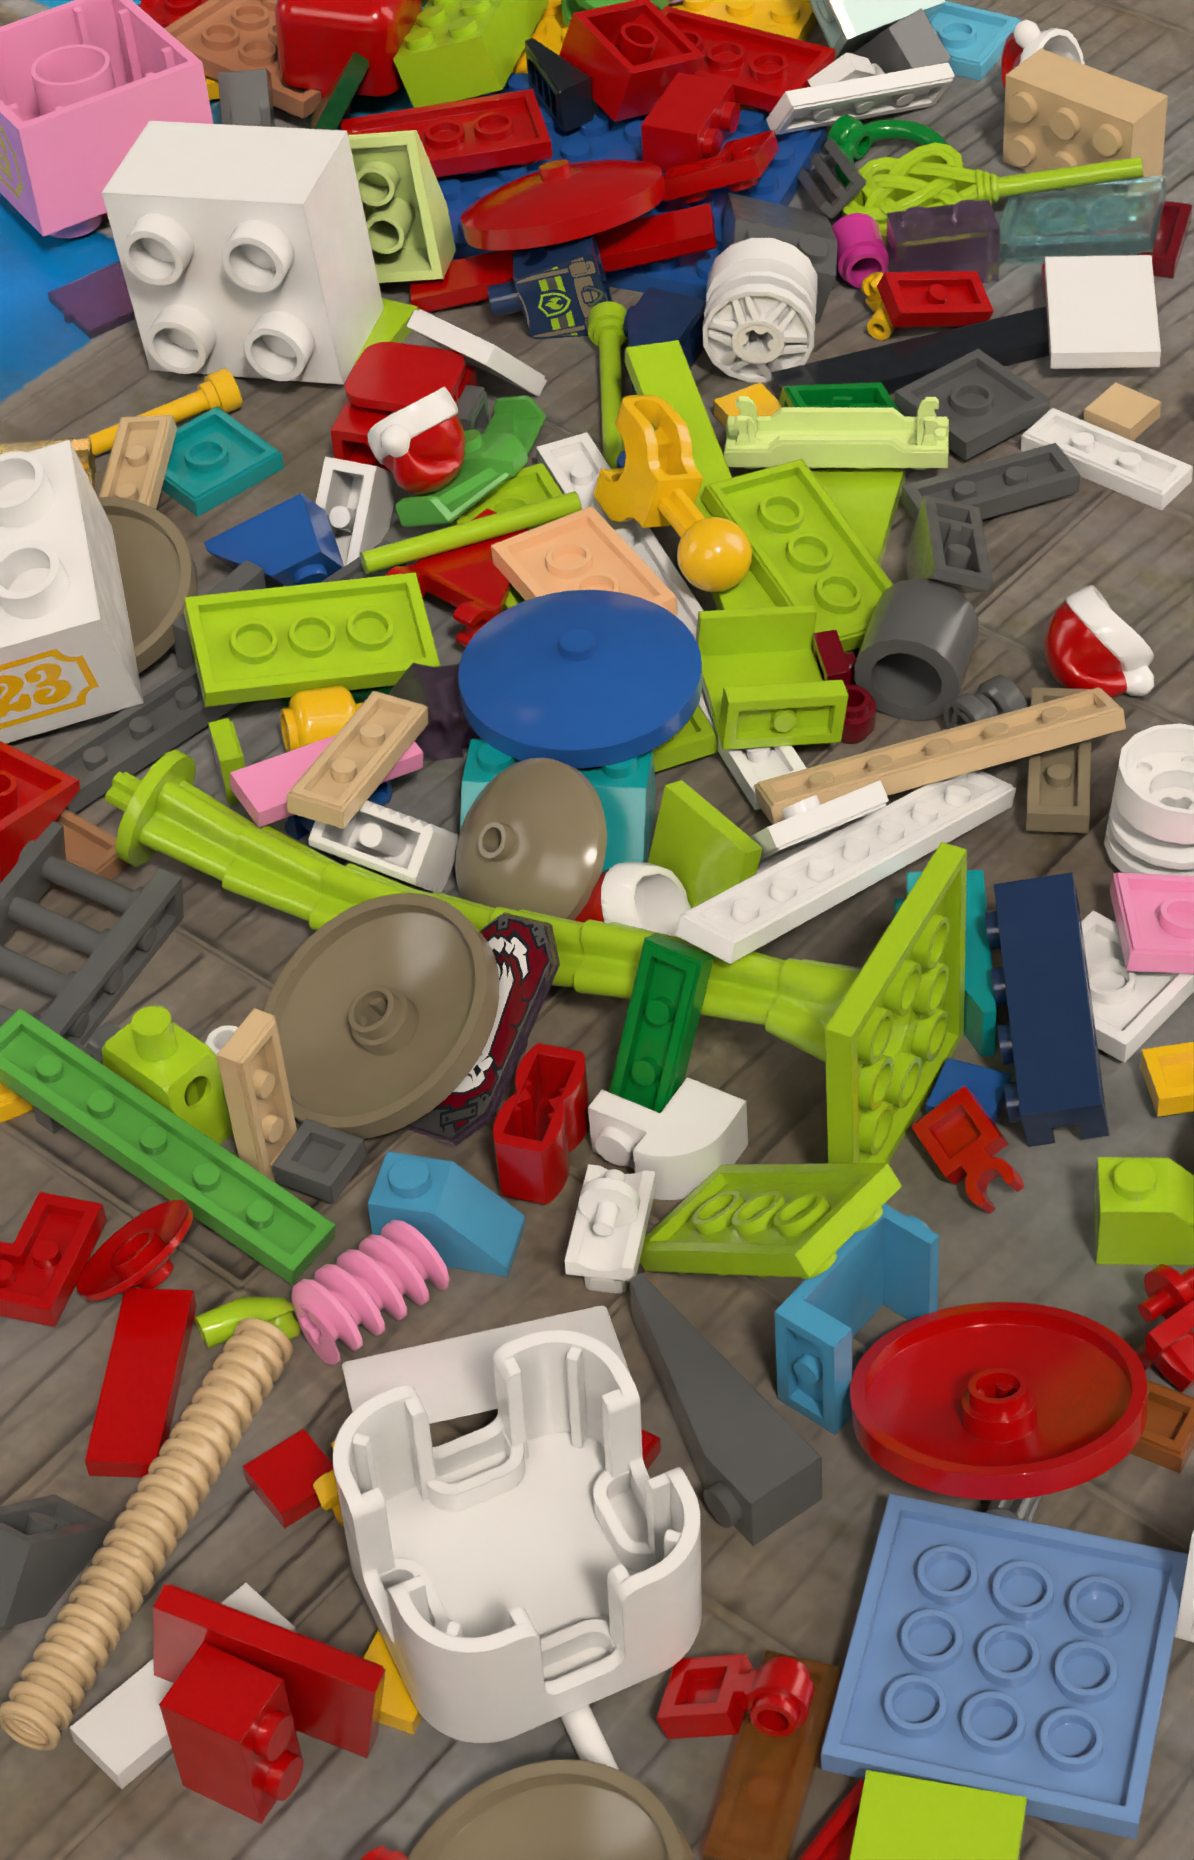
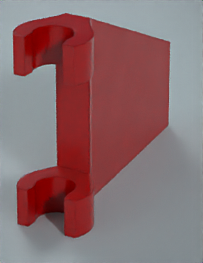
(466, 581)

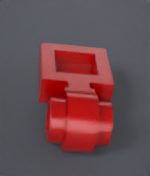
(715, 1692)

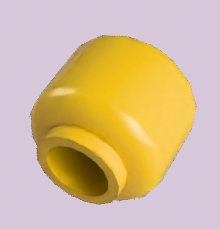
(316, 715)

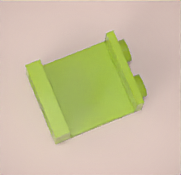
(766, 678)

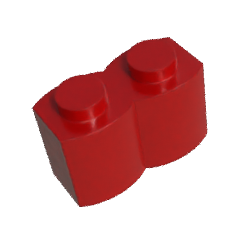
(542, 1123)

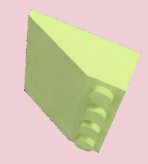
(402, 207)

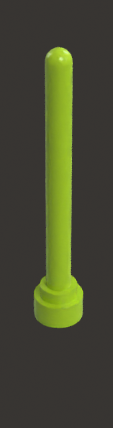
(606, 331)

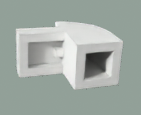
(681, 1143)

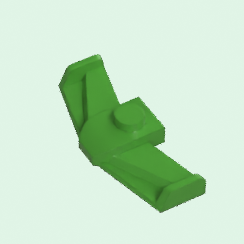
(487, 464)

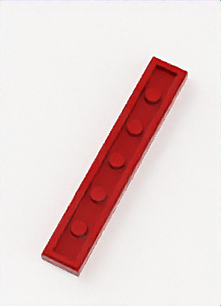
(620, 248)

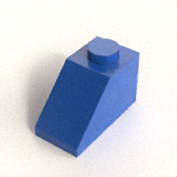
(287, 541)

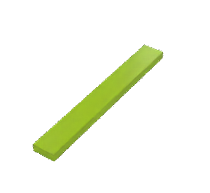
(664, 373)

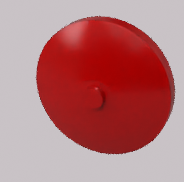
(563, 203)
(999, 1400)

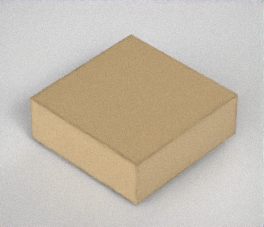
(1123, 411)

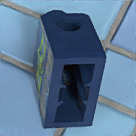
(554, 288)

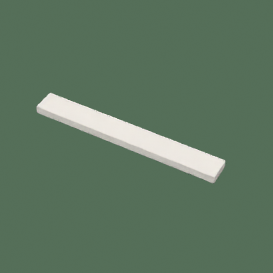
(842, 865)

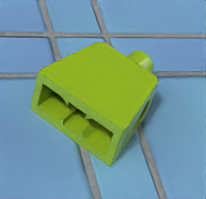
(171, 1070)

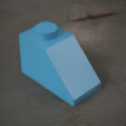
(451, 1209)

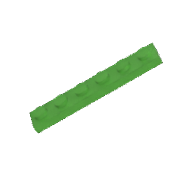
(161, 1148)

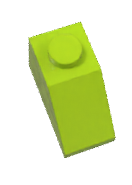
(1143, 1212)

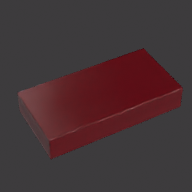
(1170, 238)

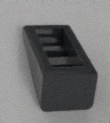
(560, 86)

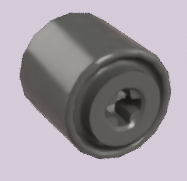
(917, 649)

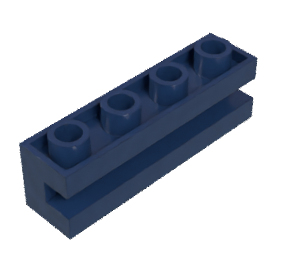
(1048, 1009)

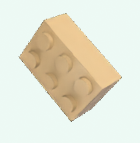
(1078, 115)

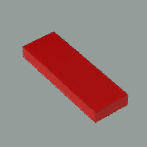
(141, 1381)

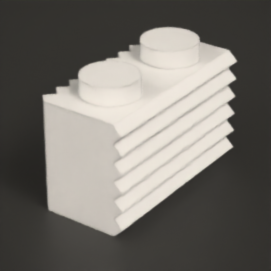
(392, 845)

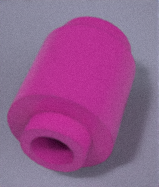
(859, 248)

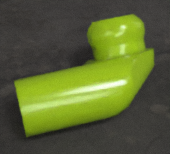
(219, 1323)

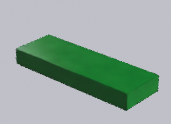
(660, 1022)

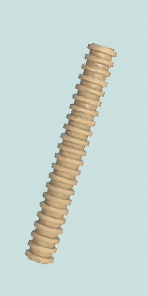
(144, 1536)

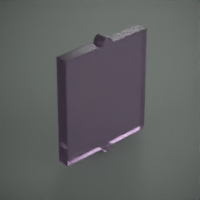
(95, 301)

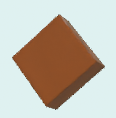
(1169, 1428)

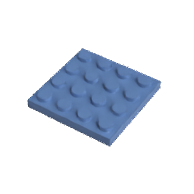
(1009, 1662)

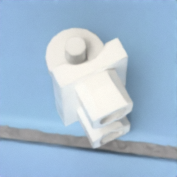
(610, 1227)

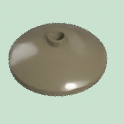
(533, 840)

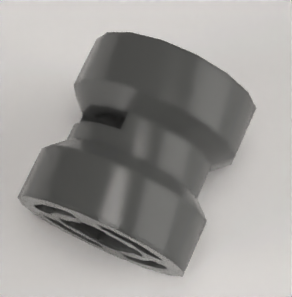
(991, 699)

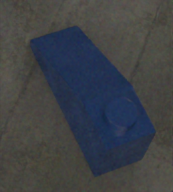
(666, 318)

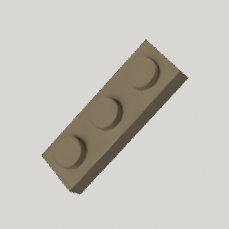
(1059, 780)

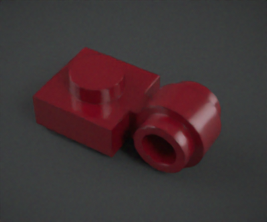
(837, 665)

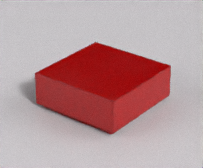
(286, 1477)

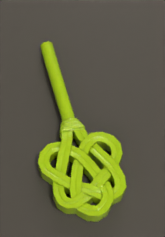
(936, 177)

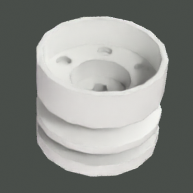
(760, 309)
(1154, 803)

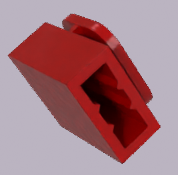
(388, 380)

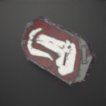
(526, 969)

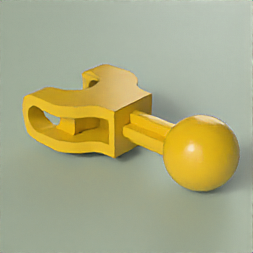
(661, 490)

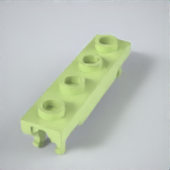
(837, 437)

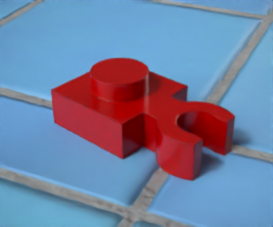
(964, 1144)

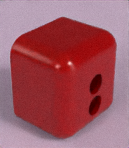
(322, 35)

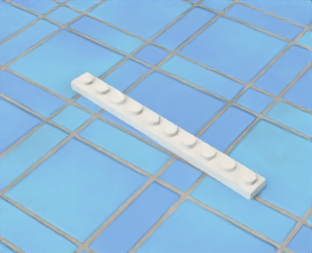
(575, 467)

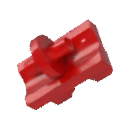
(1172, 1342)

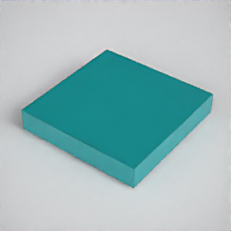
(216, 461)

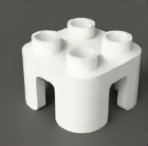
(524, 1554)

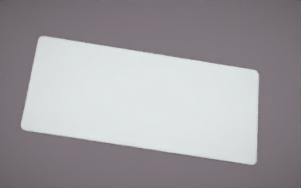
(458, 1373)

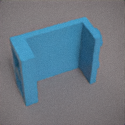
(814, 1327)

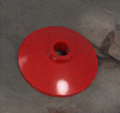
(137, 1252)

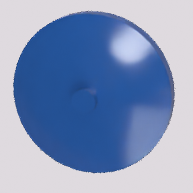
(580, 678)

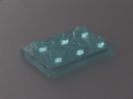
(1084, 220)

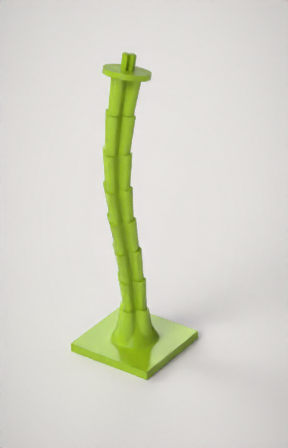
(873, 1025)

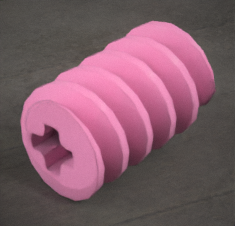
(365, 1284)

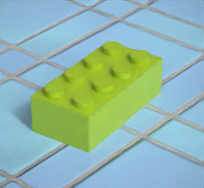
(464, 48)

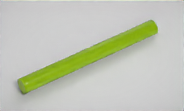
(469, 532)

